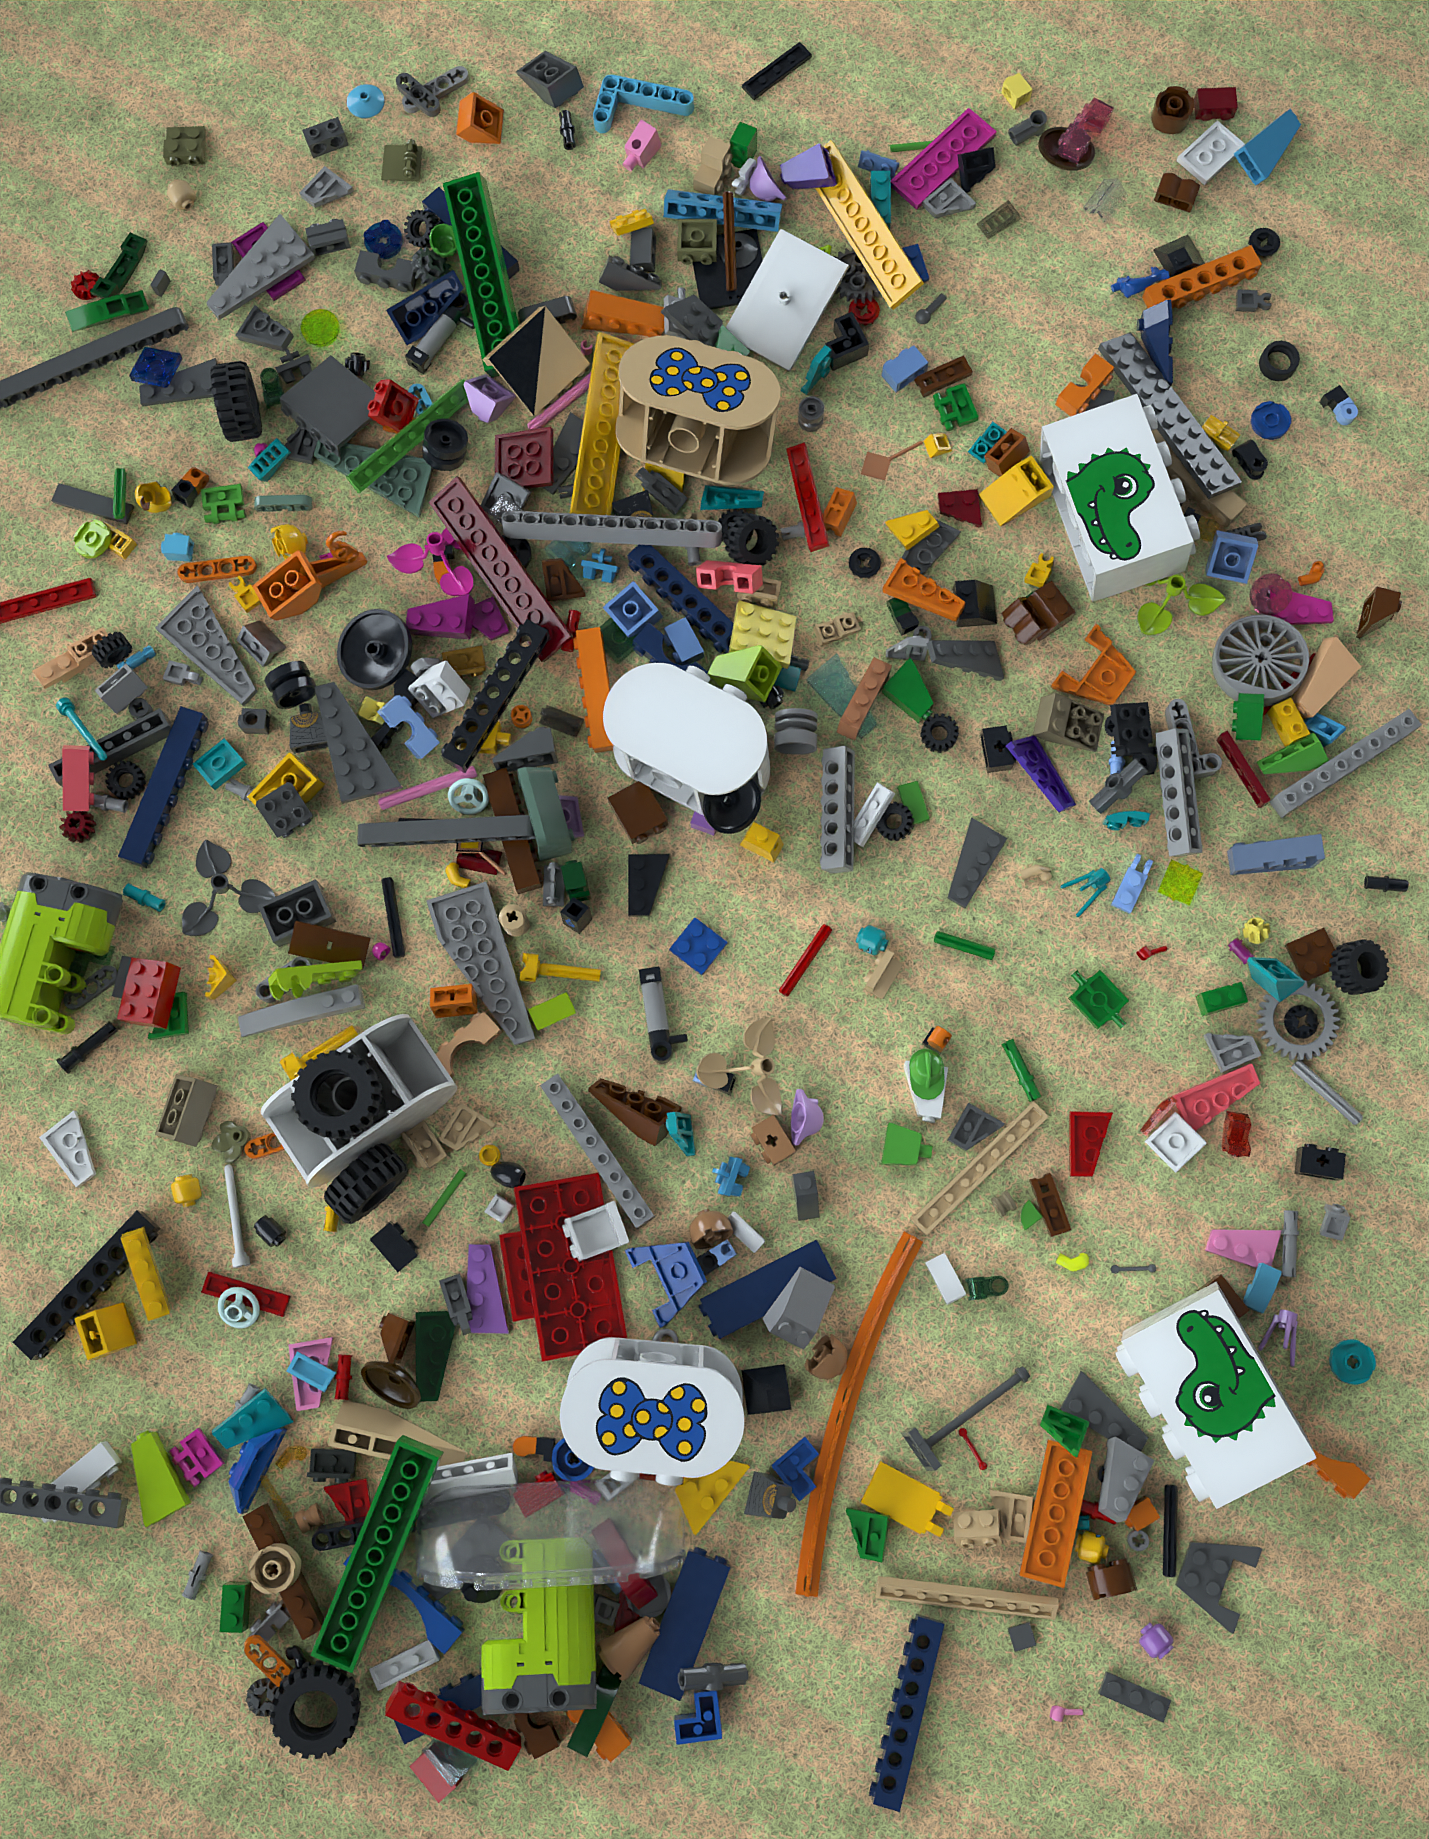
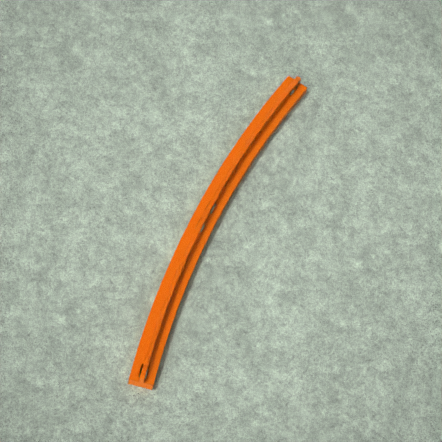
(836, 1434)

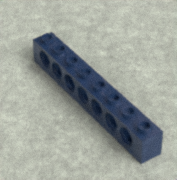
(690, 594)
(892, 1796)

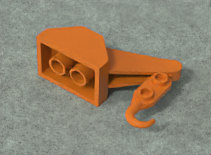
(297, 582)

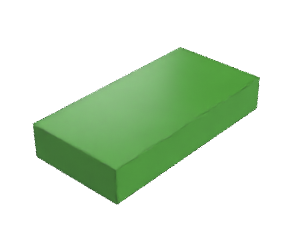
(913, 800)

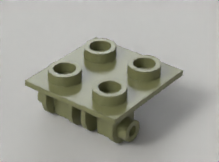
(402, 162)

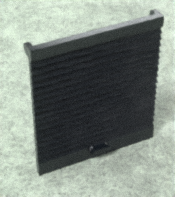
(712, 277)

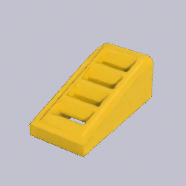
(126, 548)

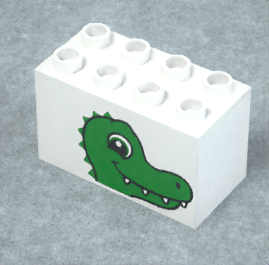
(1118, 497)
(1214, 1397)

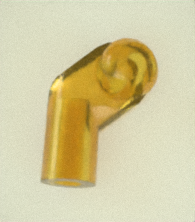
(291, 1453)

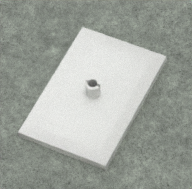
(781, 326)

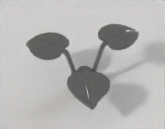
(210, 862)

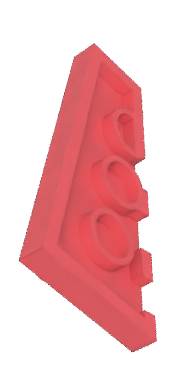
(1214, 1096)

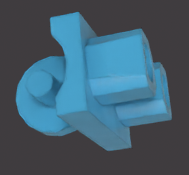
(590, 567)
(727, 1175)

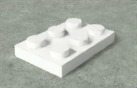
(1210, 152)

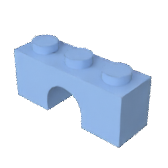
(421, 739)

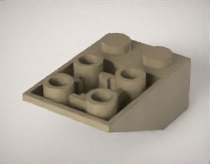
(1068, 722)

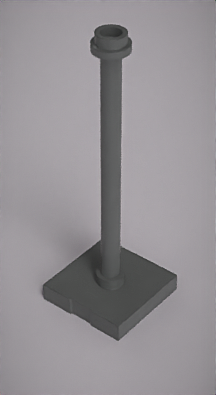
(923, 1447)

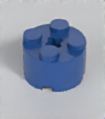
(564, 1467)

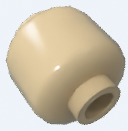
(181, 194)

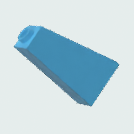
(1265, 149)

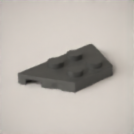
(694, 319)

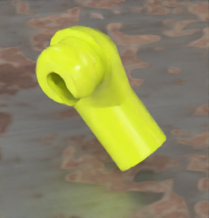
(1073, 1264)

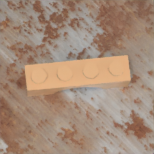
(480, 1030)

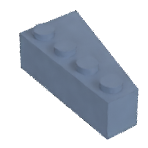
(1276, 855)

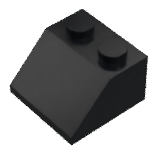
(979, 603)

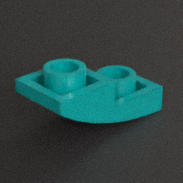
(986, 441)
(1119, 820)

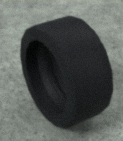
(1277, 374)

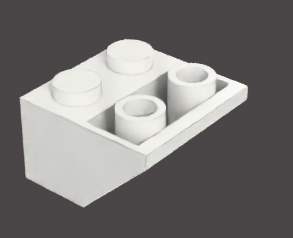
(440, 689)

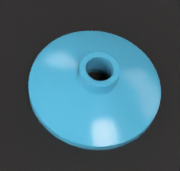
(365, 107)

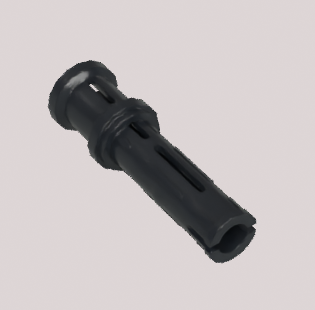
(79, 1053)

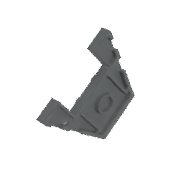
(1205, 1575)

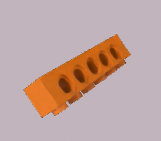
(1244, 259)

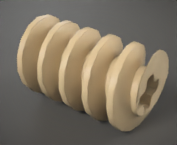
(508, 918)

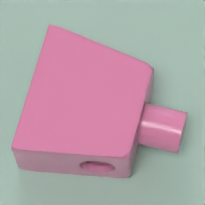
(641, 146)

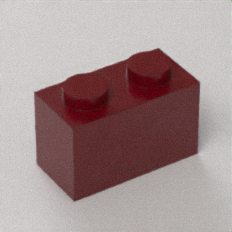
(1215, 103)

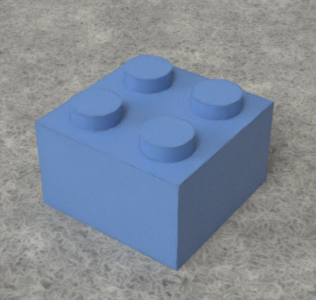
(1231, 556)

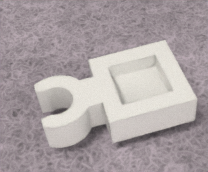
(745, 174)

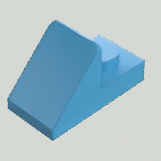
(1324, 728)

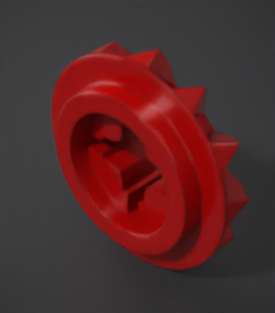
(78, 285)
(872, 309)

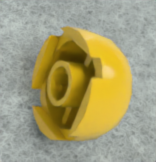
(288, 540)

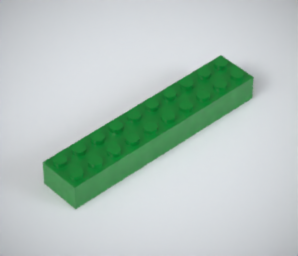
(481, 262)
(377, 1553)

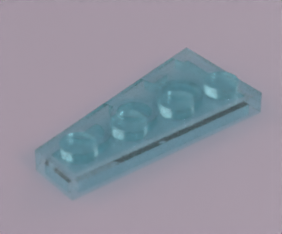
(836, 689)

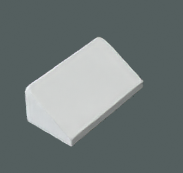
(745, 1232)

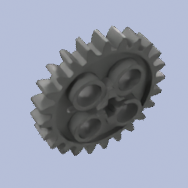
(857, 281)

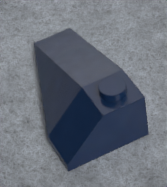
(422, 309)
(1155, 331)

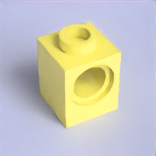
(1016, 90)

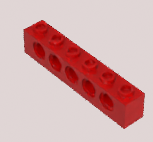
(458, 1736)

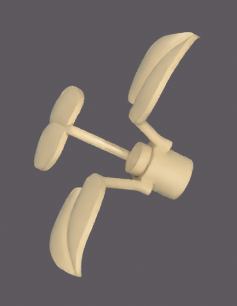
(760, 1039)

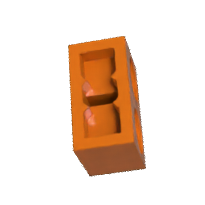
(453, 1000)

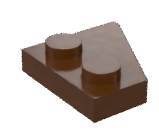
(560, 581)

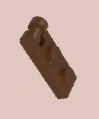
(943, 376)
(1050, 1205)

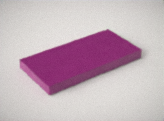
(245, 243)

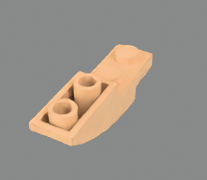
(69, 663)

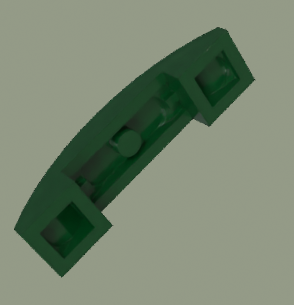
(122, 269)
(593, 1719)

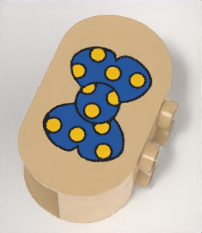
(697, 409)

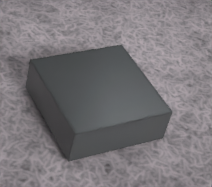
(160, 283)
(1021, 1636)

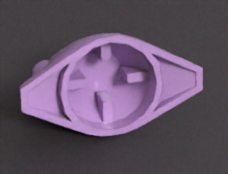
(763, 184)
(805, 1117)

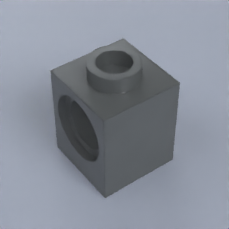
(262, 724)

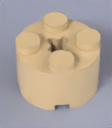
(262, 1572)

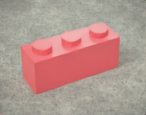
(77, 778)

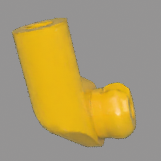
(454, 876)

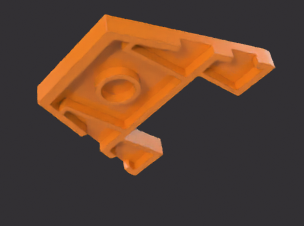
(1105, 677)

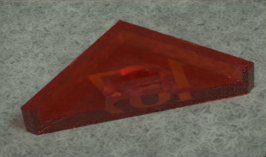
(1162, 1109)

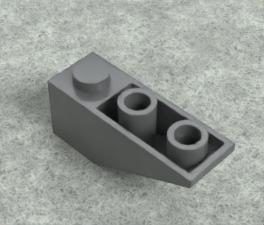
(626, 277)

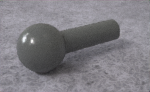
(924, 315)

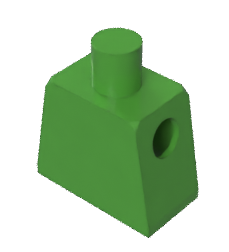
(903, 1146)

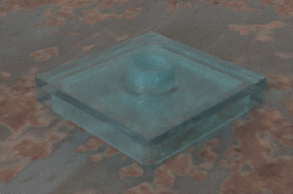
(448, 1760)

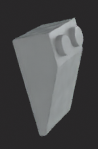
(799, 1308)

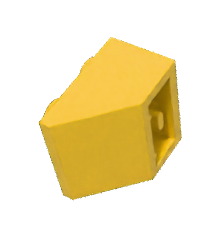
(105, 1331)

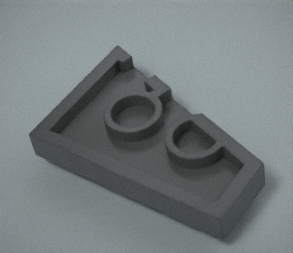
(264, 331)

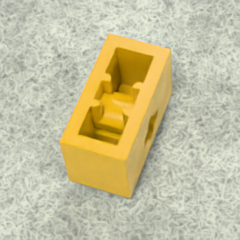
(1288, 722)

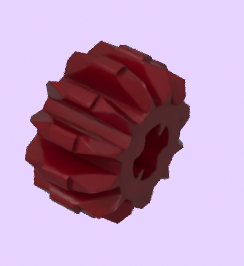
(73, 833)

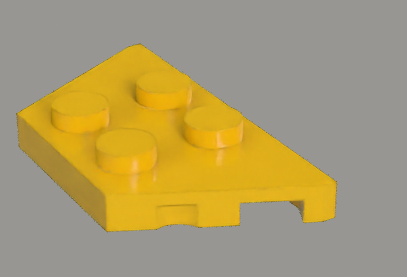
(704, 1494)

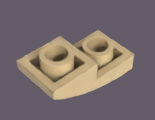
(839, 628)

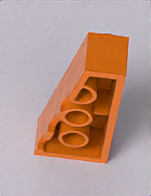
(622, 315)

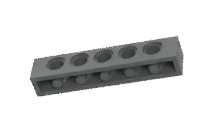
(112, 1517)

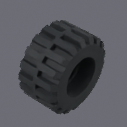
(738, 534)
(1372, 964)

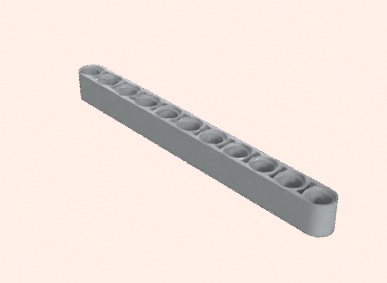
(612, 529)

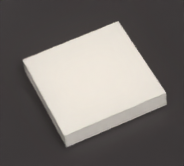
(1175, 1142)

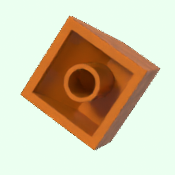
(479, 120)

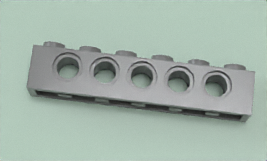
(1178, 792)
(844, 817)

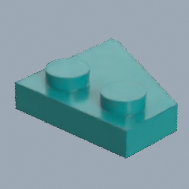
(819, 368)

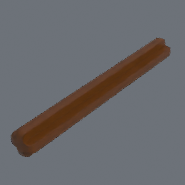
(729, 237)

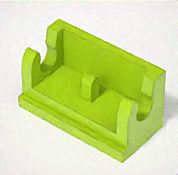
(552, 1011)

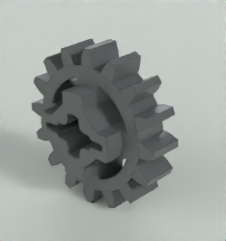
(429, 265)

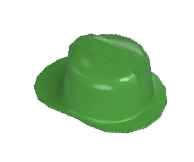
(926, 1074)

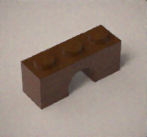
(539, 1738)

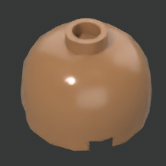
(709, 1228)
(828, 1359)

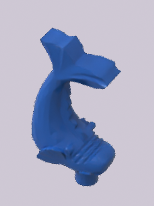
(1132, 286)

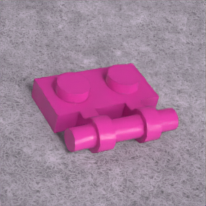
(201, 1453)

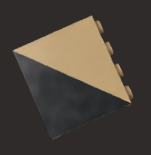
(538, 361)

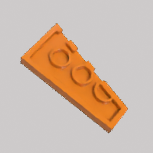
(913, 587)

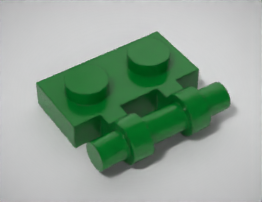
(961, 405)

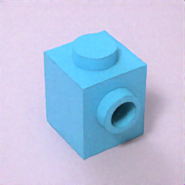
(177, 547)

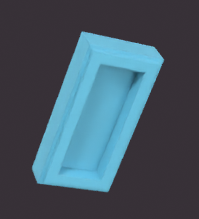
(311, 1371)

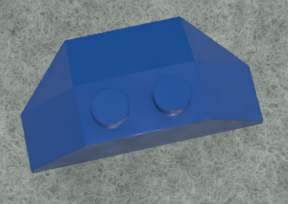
(254, 1462)

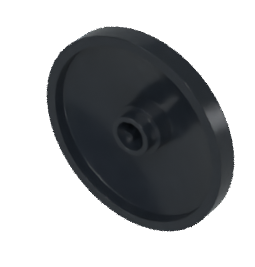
(374, 649)

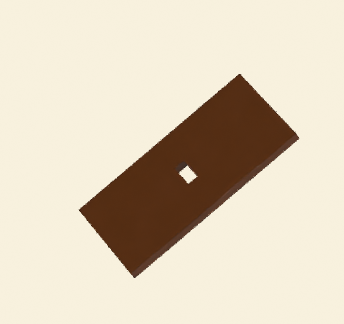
(312, 943)

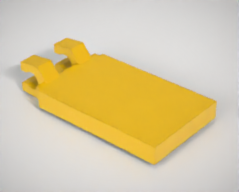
(905, 1500)

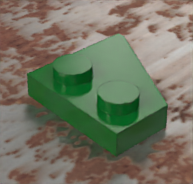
(870, 1533)

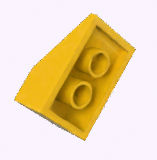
(290, 770)

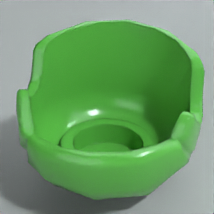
(443, 240)

